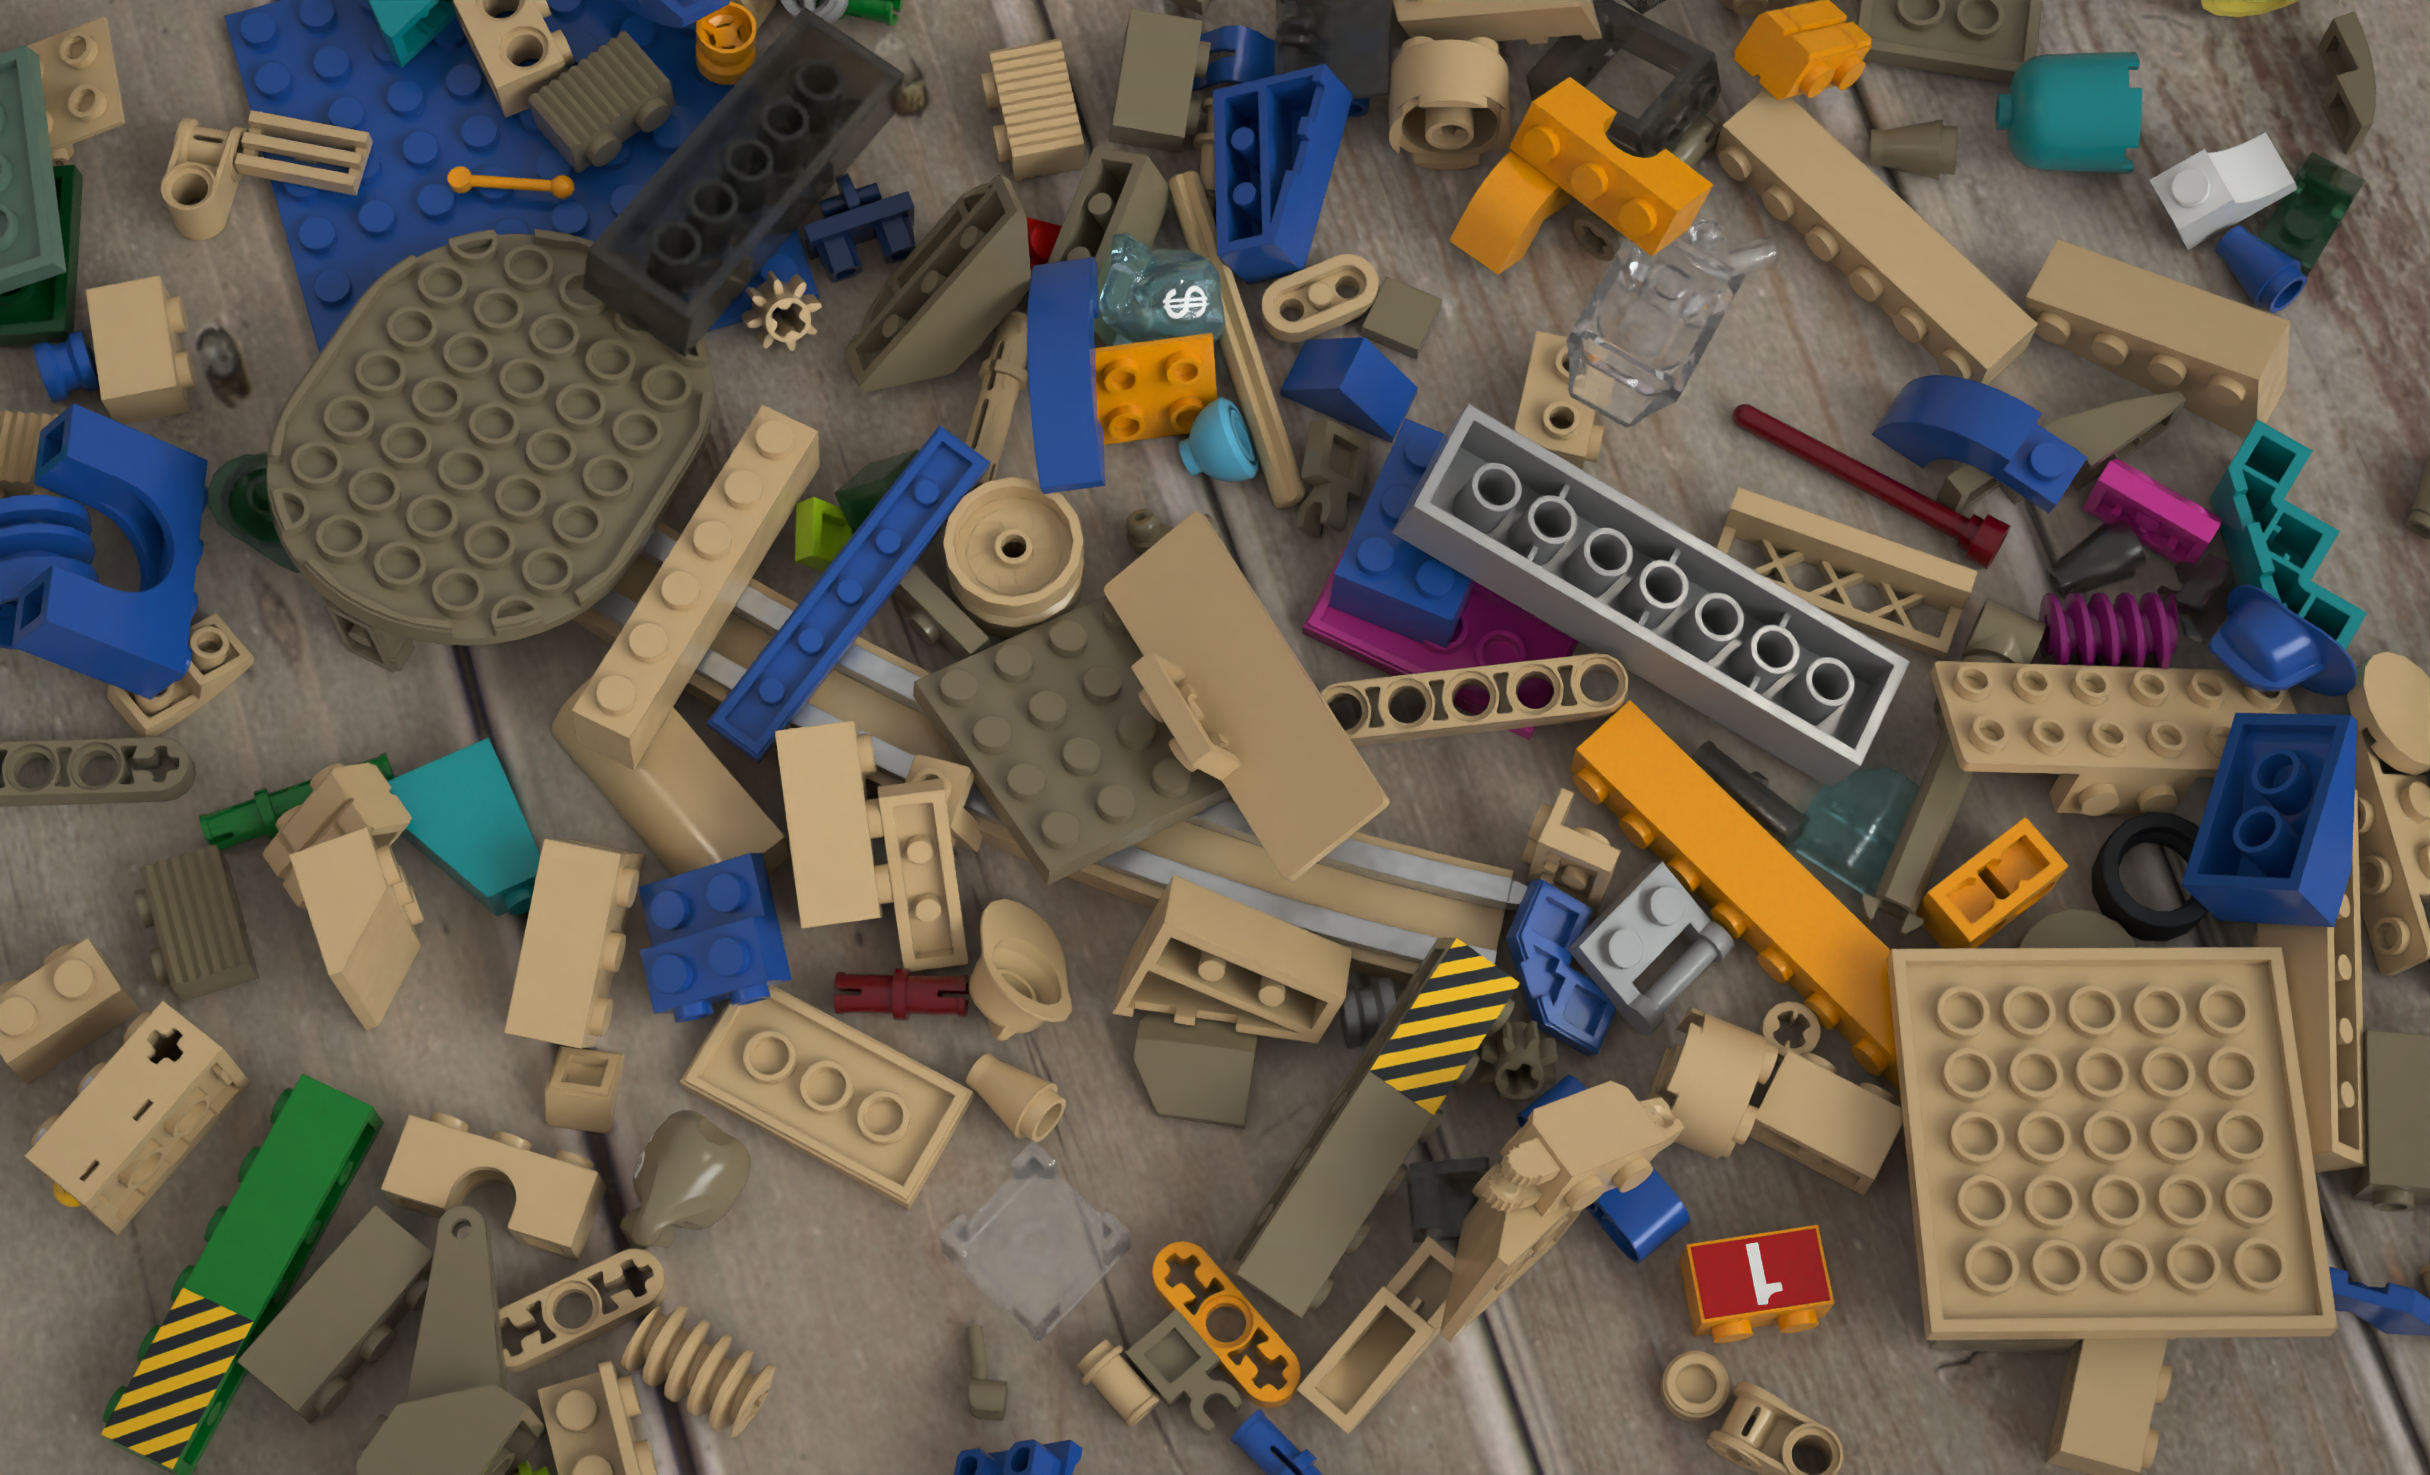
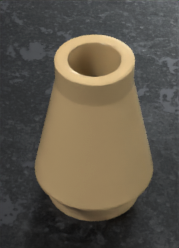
(1017, 1097)

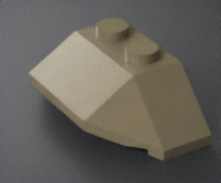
(946, 292)

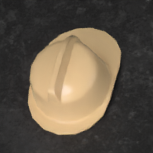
(1020, 971)

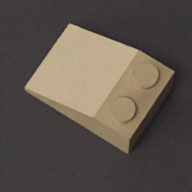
(1495, 1253)

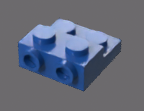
(712, 938)

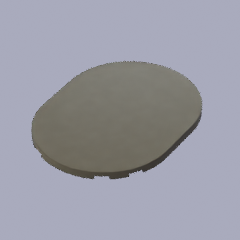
(483, 444)

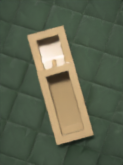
(1383, 1339)

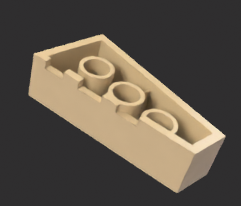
(2163, 334)

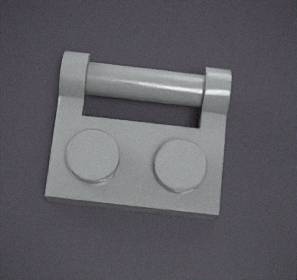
(1633, 936)

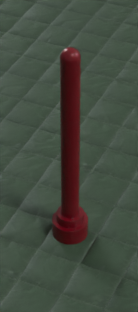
(1975, 536)

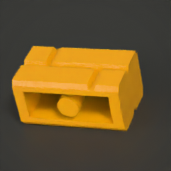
(1803, 50)

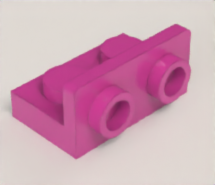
(2153, 512)

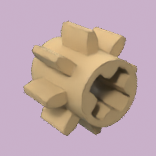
(779, 326)

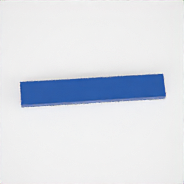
(848, 594)

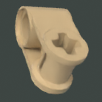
(204, 169)
(1772, 1436)

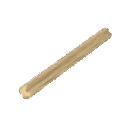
(1240, 348)

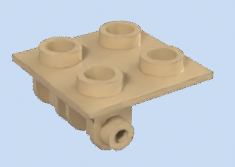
(79, 86)

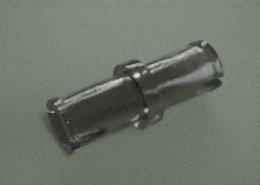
(1753, 795)

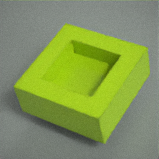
(819, 533)

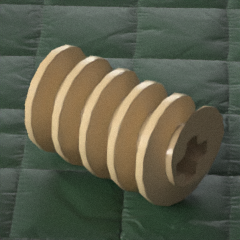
(698, 1369)

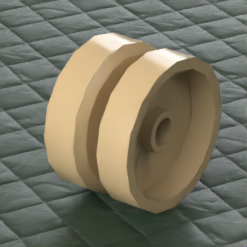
(1014, 556)

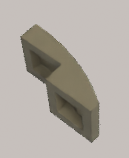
(2352, 95)

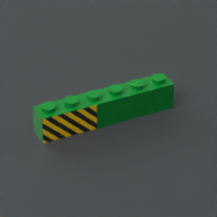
(242, 1275)

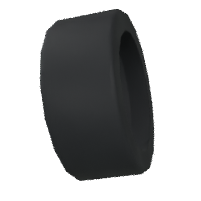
(2110, 893)

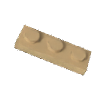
(923, 874)

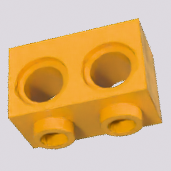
(1992, 888)

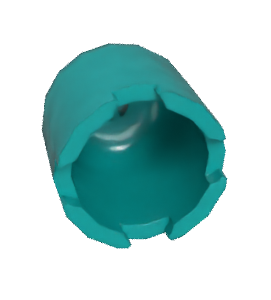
(2073, 112)

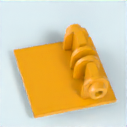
(1154, 387)

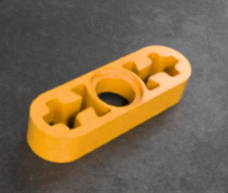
(1270, 1351)

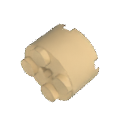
(1449, 101)
(1713, 1081)

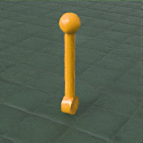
(462, 181)

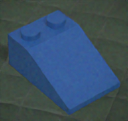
(2278, 821)

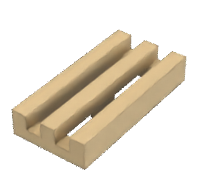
(309, 132)

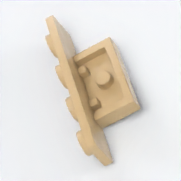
(2393, 860)

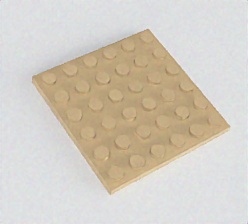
(2108, 1144)

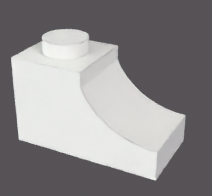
(2222, 188)

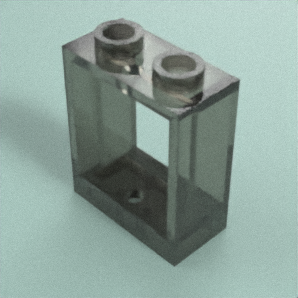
(1672, 112)

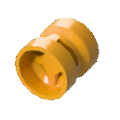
(726, 44)

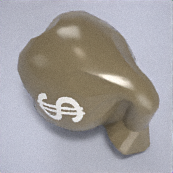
(684, 1180)

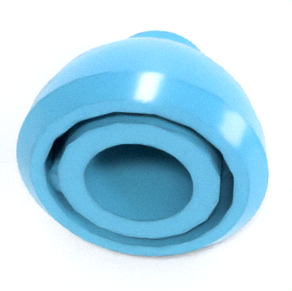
(1220, 444)

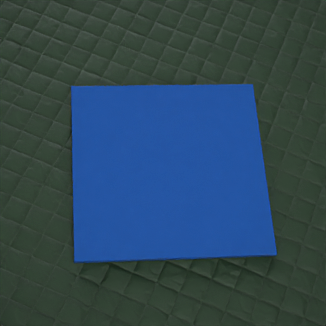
(438, 114)

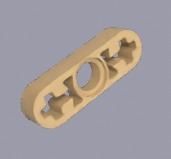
(628, 1307)

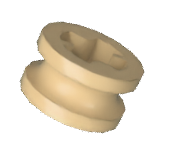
(1796, 1013)

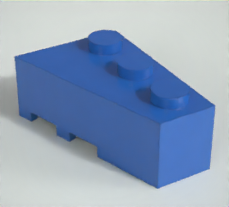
(1274, 167)

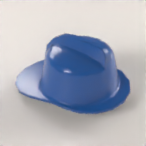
(2277, 649)

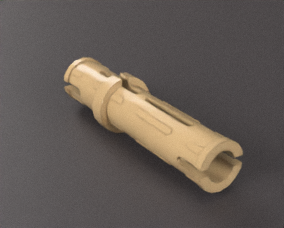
(1001, 379)

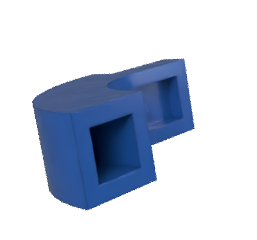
(1982, 428)

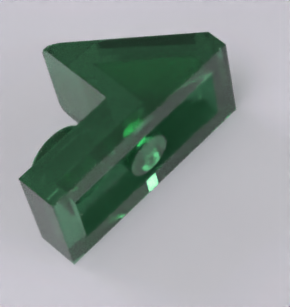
(2313, 211)

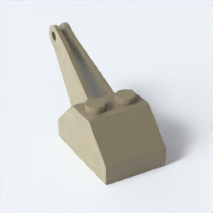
(458, 1394)

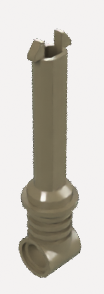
(1996, 637)

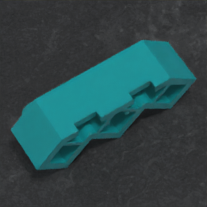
(2275, 541)

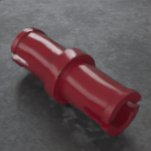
(901, 994)

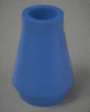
(2262, 270)

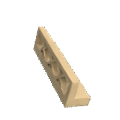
(1858, 557)

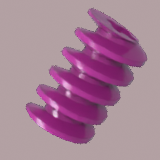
(2109, 628)

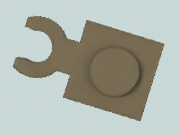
(1178, 1364)

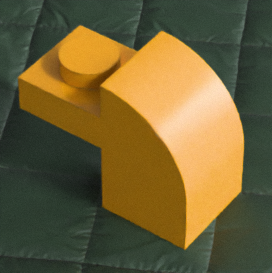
(1507, 213)

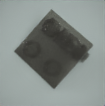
(1343, 34)

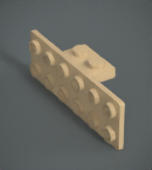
(1241, 698)
(2112, 733)

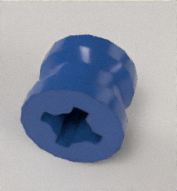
(67, 366)

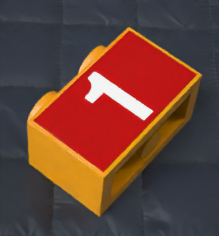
(1756, 1283)

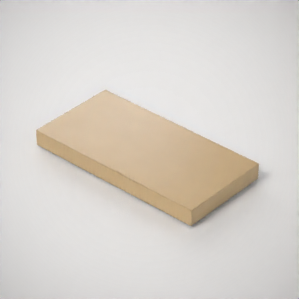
(829, 1092)

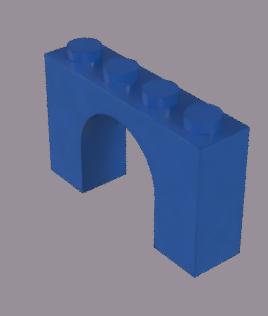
(158, 503)

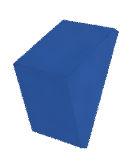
(1351, 384)

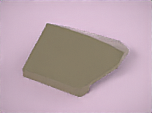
(1197, 1069)

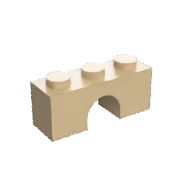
(443, 1163)

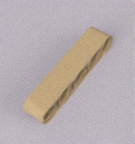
(1498, 680)

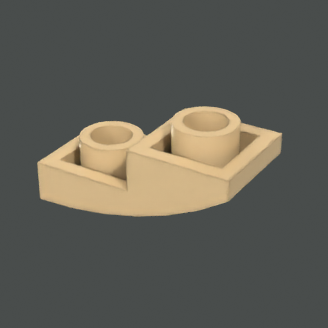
(215, 664)

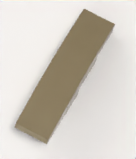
(2098, 433)

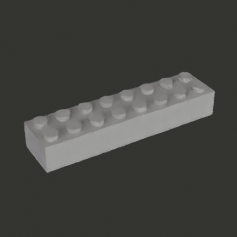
(1651, 597)

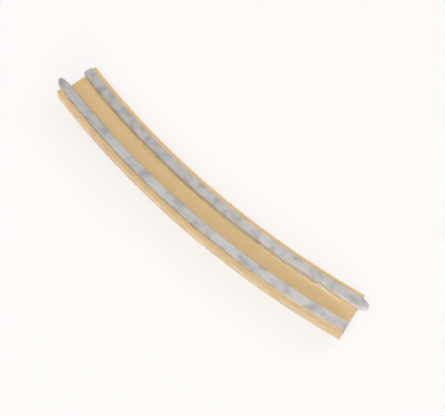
(1364, 894)

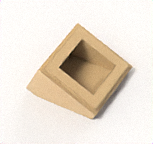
(583, 1089)

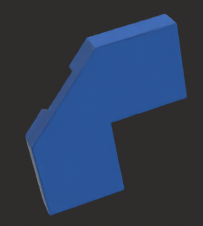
(1557, 996)
(2388, 1308)

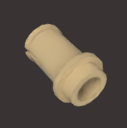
(1118, 1382)

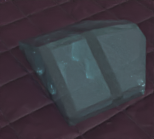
(1857, 826)

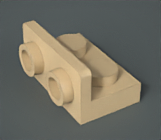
(1569, 859)
(593, 1425)

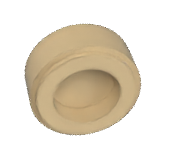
(1694, 1386)

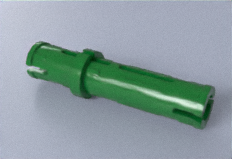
(259, 815)

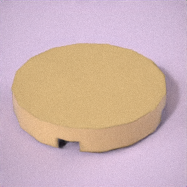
(2395, 707)

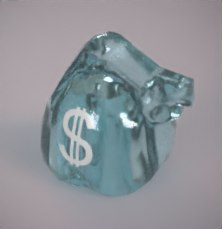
(1160, 293)

